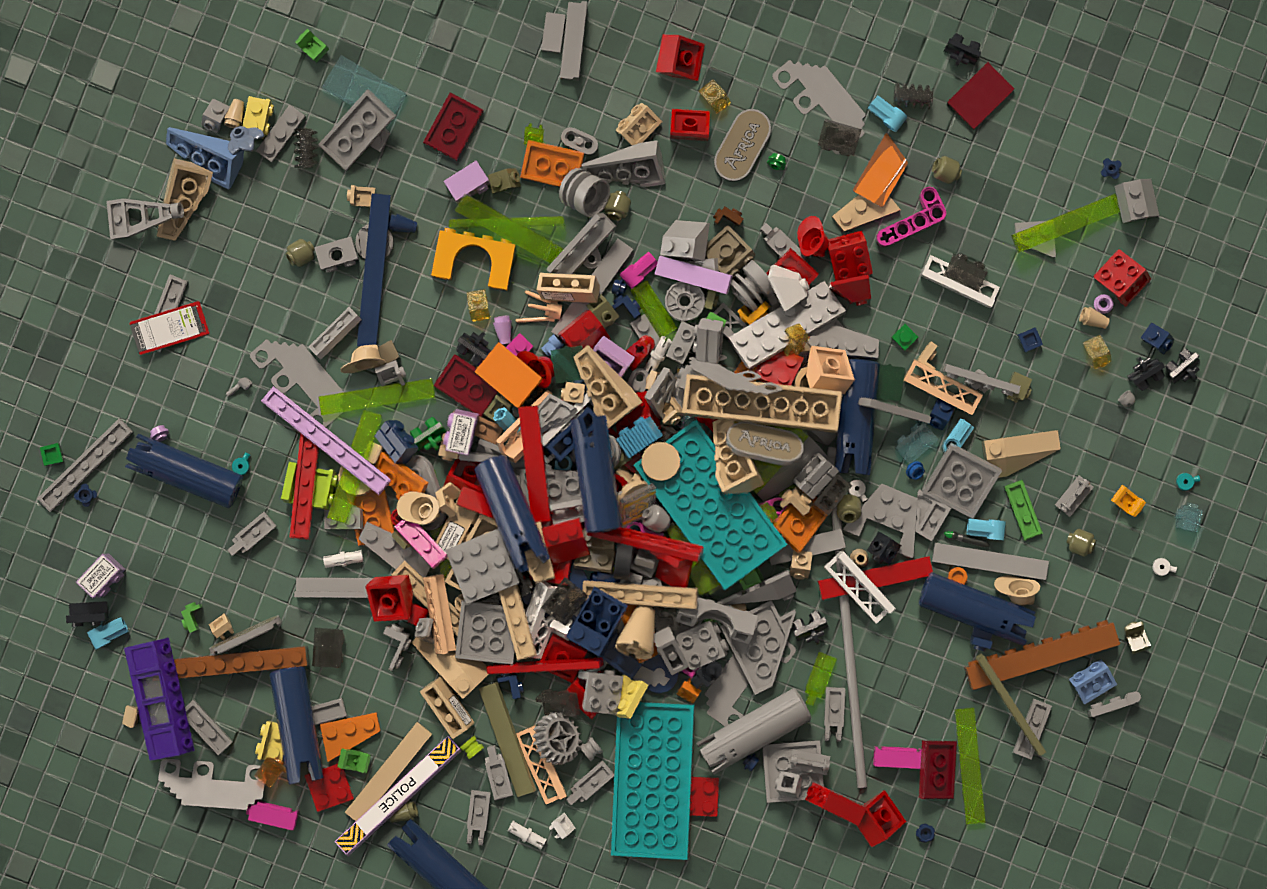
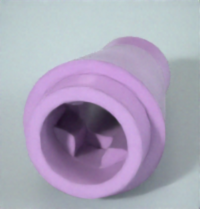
(503, 328)

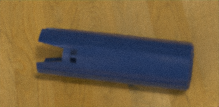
(857, 421)
(185, 471)
(596, 476)
(510, 510)
(976, 608)
(296, 722)
(432, 860)

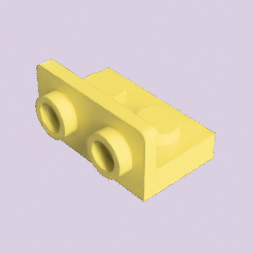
(258, 113)
(630, 696)
(271, 743)

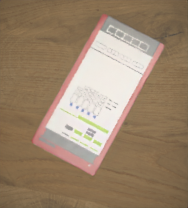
(169, 327)

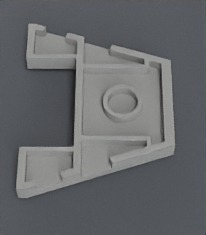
(893, 510)

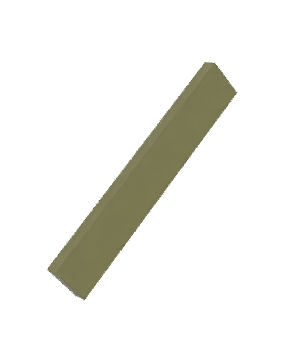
(1010, 704)
(507, 739)

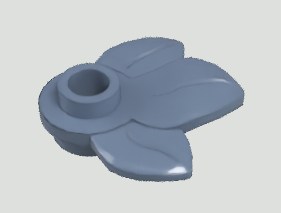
(243, 139)

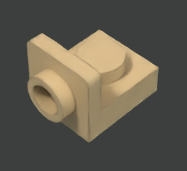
(928, 354)

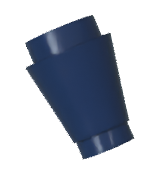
(401, 224)

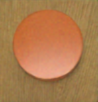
(958, 574)

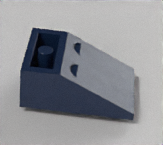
(597, 622)

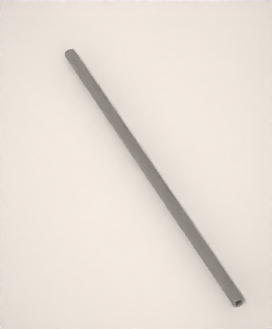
(851, 671)

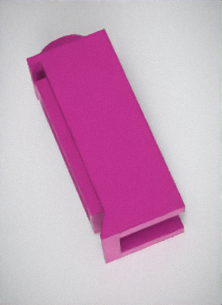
(897, 757)
(272, 815)

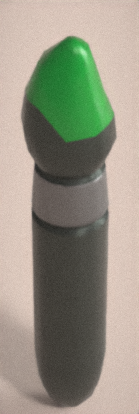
(967, 539)

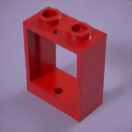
(835, 803)

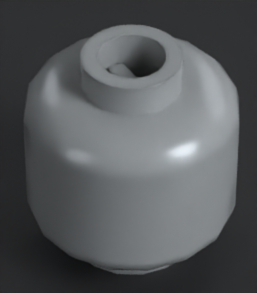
(656, 519)

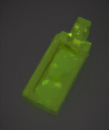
(819, 677)

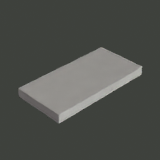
(357, 130)

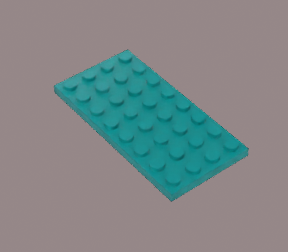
(728, 525)
(653, 782)

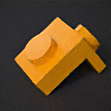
(749, 317)
(1128, 501)

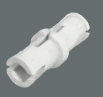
(658, 354)
(343, 559)
(527, 835)

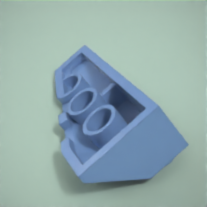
(208, 153)

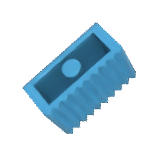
(638, 437)

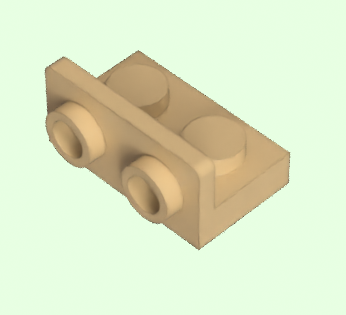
(638, 124)

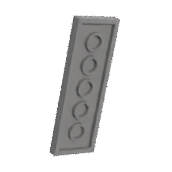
(767, 335)

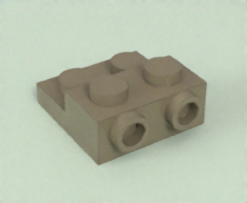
(730, 251)
(601, 555)

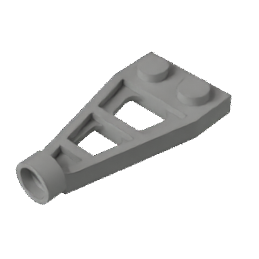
(119, 216)

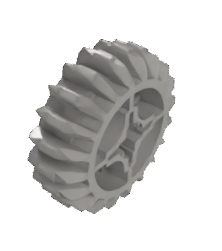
(557, 727)

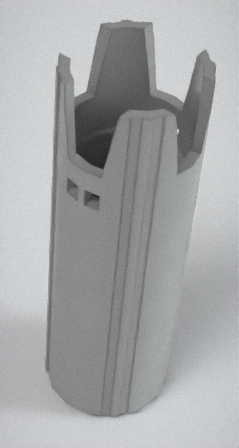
(755, 730)

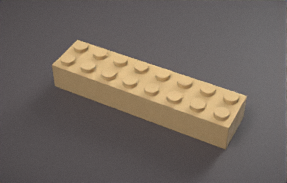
(785, 408)

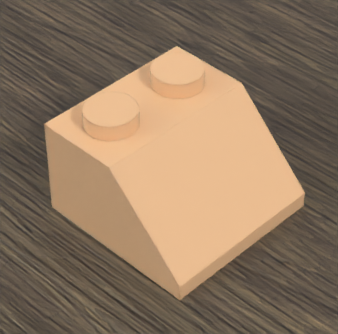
(829, 369)

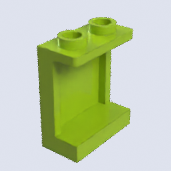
(324, 486)

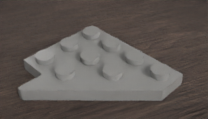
(764, 652)

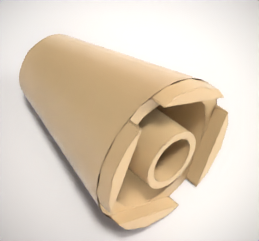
(638, 633)

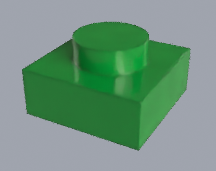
(904, 337)
(51, 454)

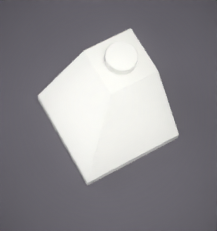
(788, 286)

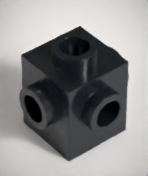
(883, 548)

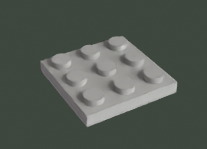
(962, 480)
(482, 566)
(484, 633)
(777, 759)

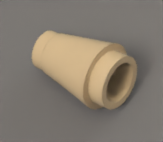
(234, 114)
(1093, 318)
(853, 556)

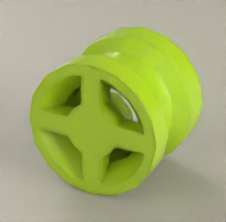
(471, 747)

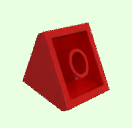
(690, 124)

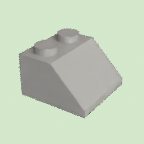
(1136, 200)
(686, 240)

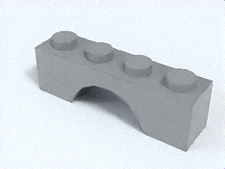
(738, 623)

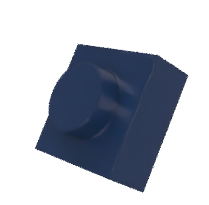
(1030, 339)

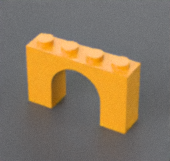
(451, 243)

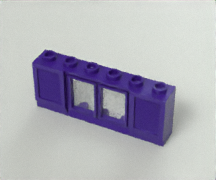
(159, 699)

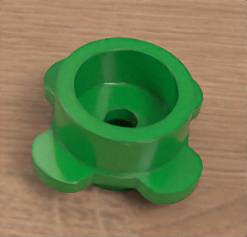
(777, 161)

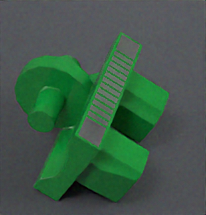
(430, 437)

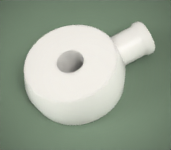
(862, 488)
(1166, 567)

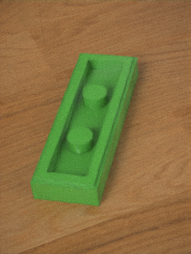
(1023, 510)

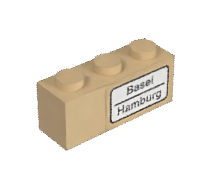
(568, 287)
(456, 528)
(447, 707)

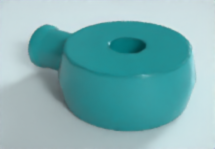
(244, 461)
(1190, 481)

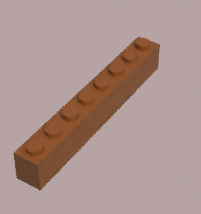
(1045, 654)
(242, 662)

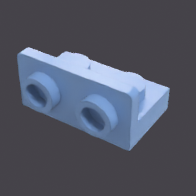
(1093, 681)

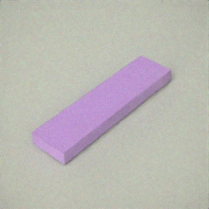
(693, 274)

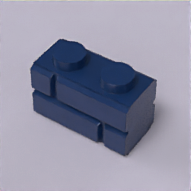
(396, 441)

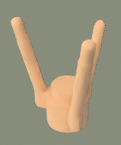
(552, 310)

